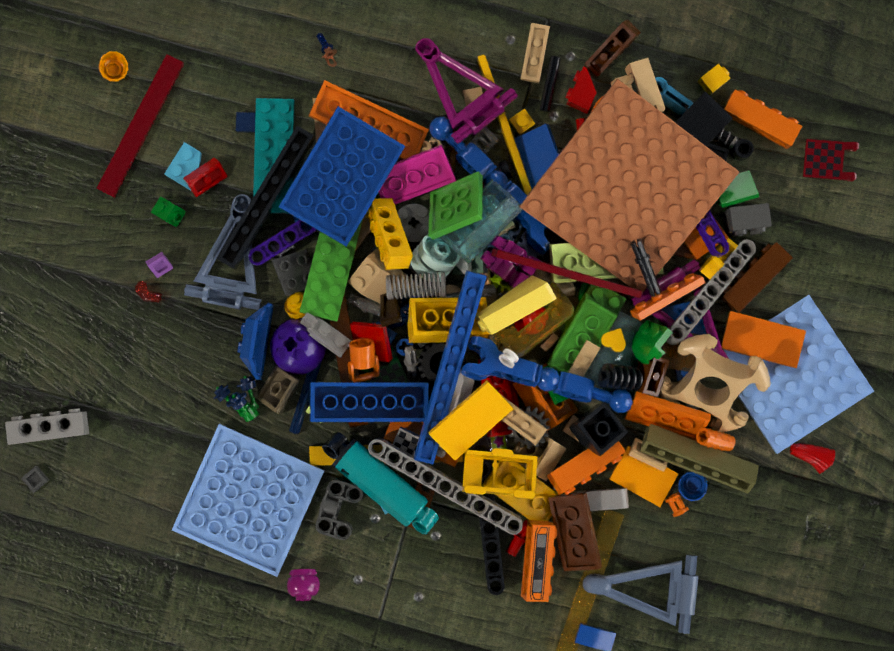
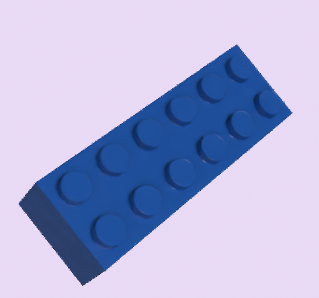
(368, 402)

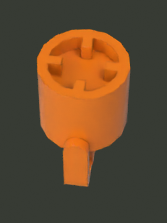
(362, 357)

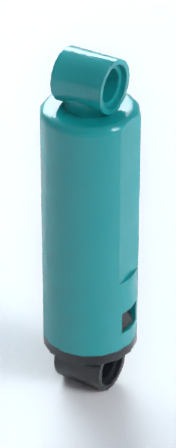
(380, 483)

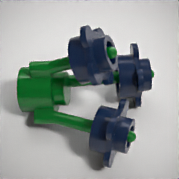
(238, 401)

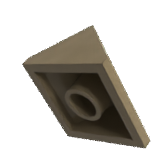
(278, 390)

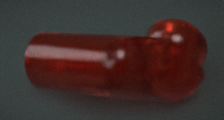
(145, 294)

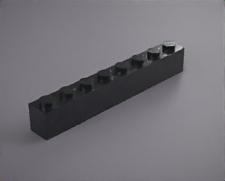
(266, 197)

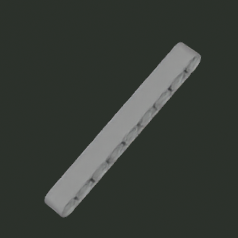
(451, 494)

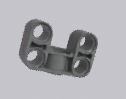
(331, 507)

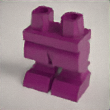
(505, 269)

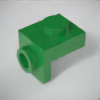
(168, 211)

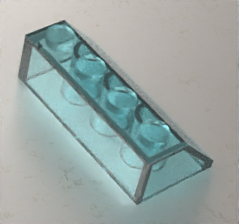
(497, 212)

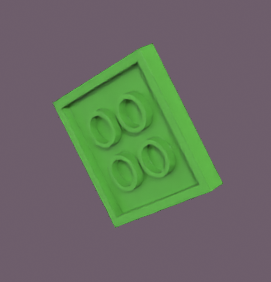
(455, 205)

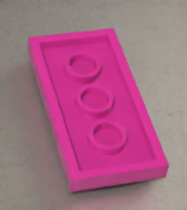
(418, 175)

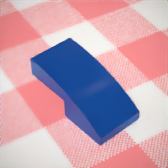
(595, 637)

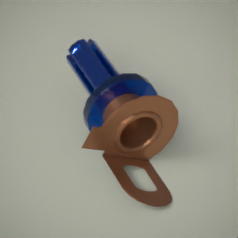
(327, 50)

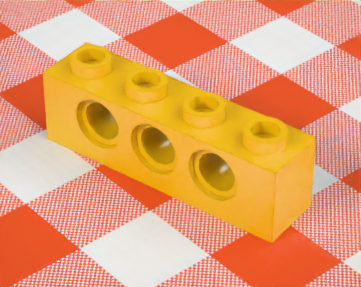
(389, 234)

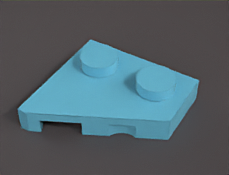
(184, 163)

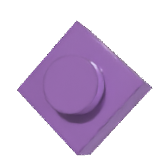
(159, 264)

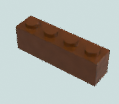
(756, 277)

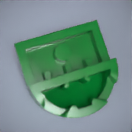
(649, 340)

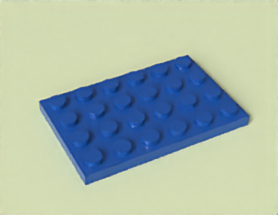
(342, 176)

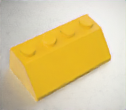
(432, 317)

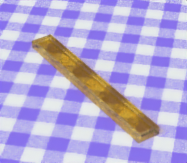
(583, 600)

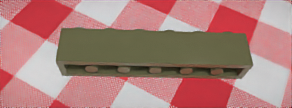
(699, 458)

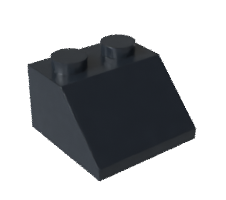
(598, 429)

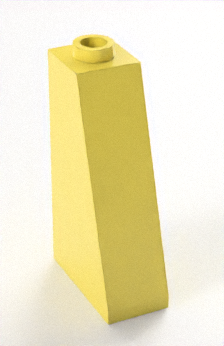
(515, 305)

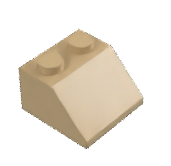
(548, 455)

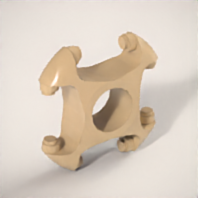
(711, 364)

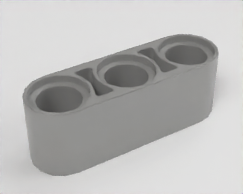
(607, 498)

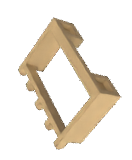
(645, 81)

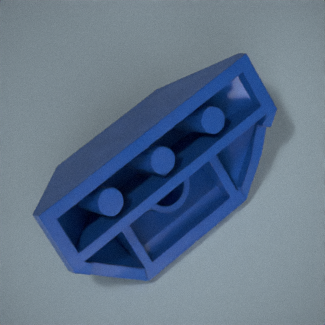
(255, 340)

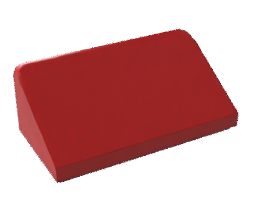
(205, 177)

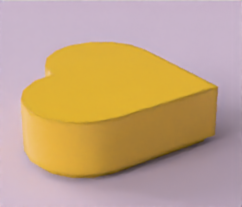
(614, 340)

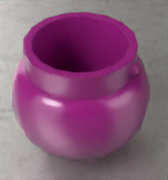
(303, 584)

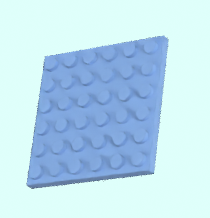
(813, 392)
(248, 500)

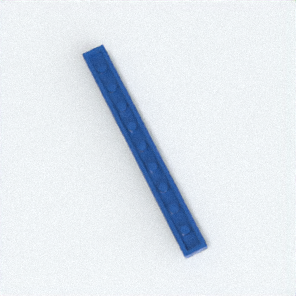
(450, 363)

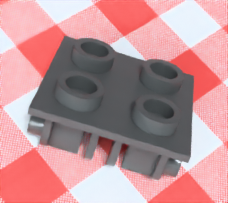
(293, 271)

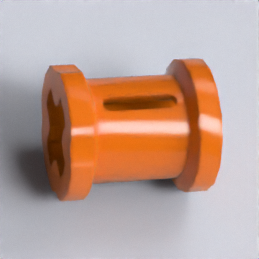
(676, 498)

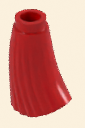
(817, 456)

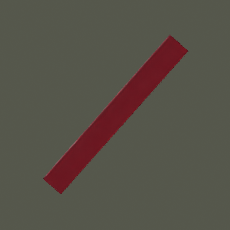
(140, 125)
(566, 273)

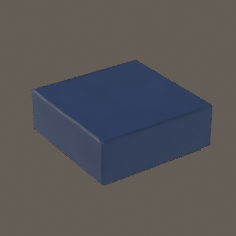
(245, 122)

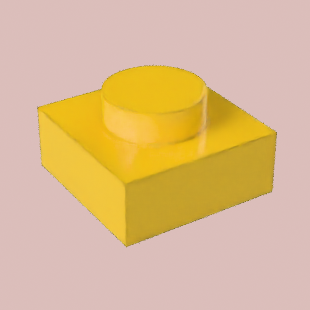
(522, 122)

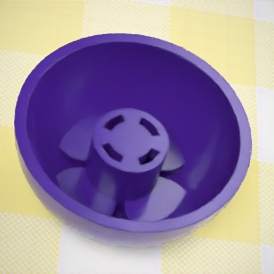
(305, 351)

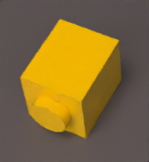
(714, 79)

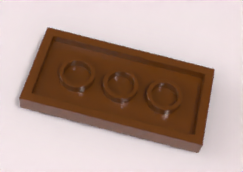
(575, 532)

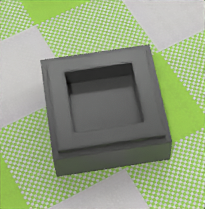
(35, 479)

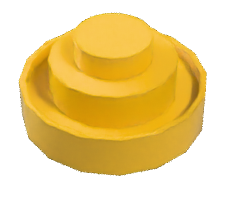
(293, 305)

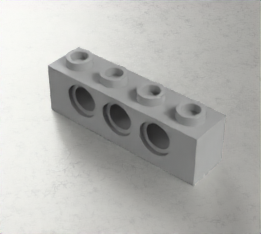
(16, 427)

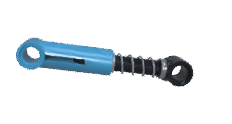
(679, 104)

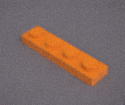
(674, 292)

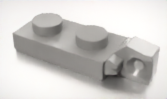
(326, 334)

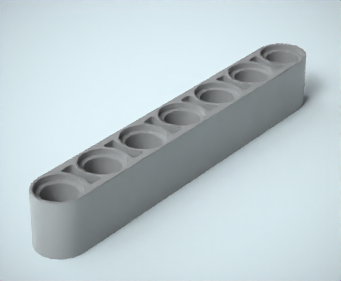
(717, 286)

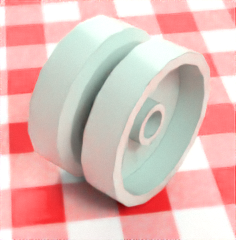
(433, 257)

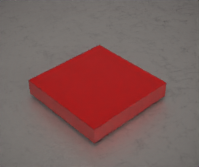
(376, 333)

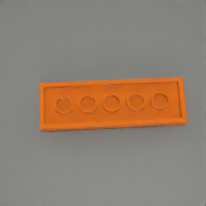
(391, 124)

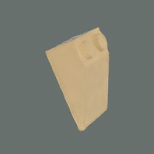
(371, 277)

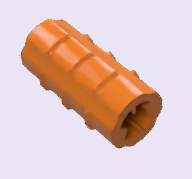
(715, 439)

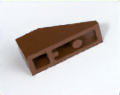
(612, 47)

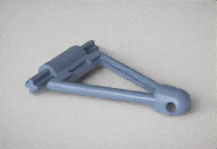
(222, 290)
(681, 591)

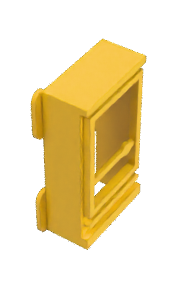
(474, 467)

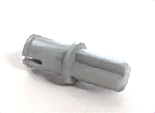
(411, 361)

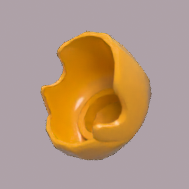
(113, 66)

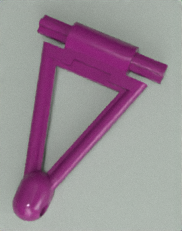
(477, 113)
(675, 276)

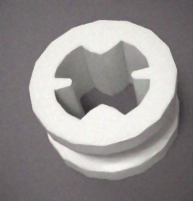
(508, 358)

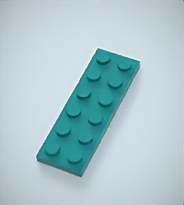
(272, 130)

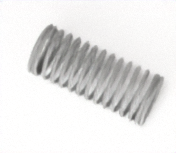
(442, 290)

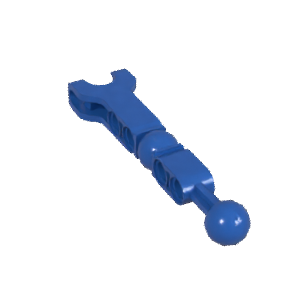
(475, 160)
(546, 378)

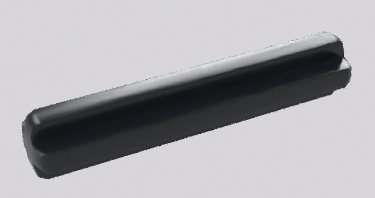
(550, 83)

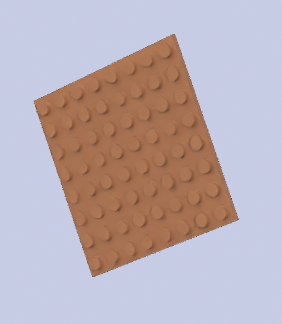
(627, 180)

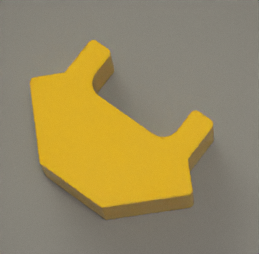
(713, 263)

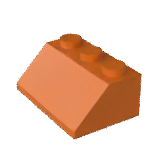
(541, 399)

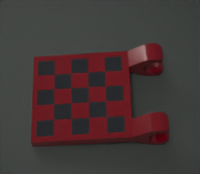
(825, 159)

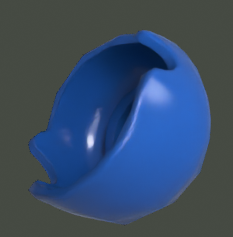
(692, 486)

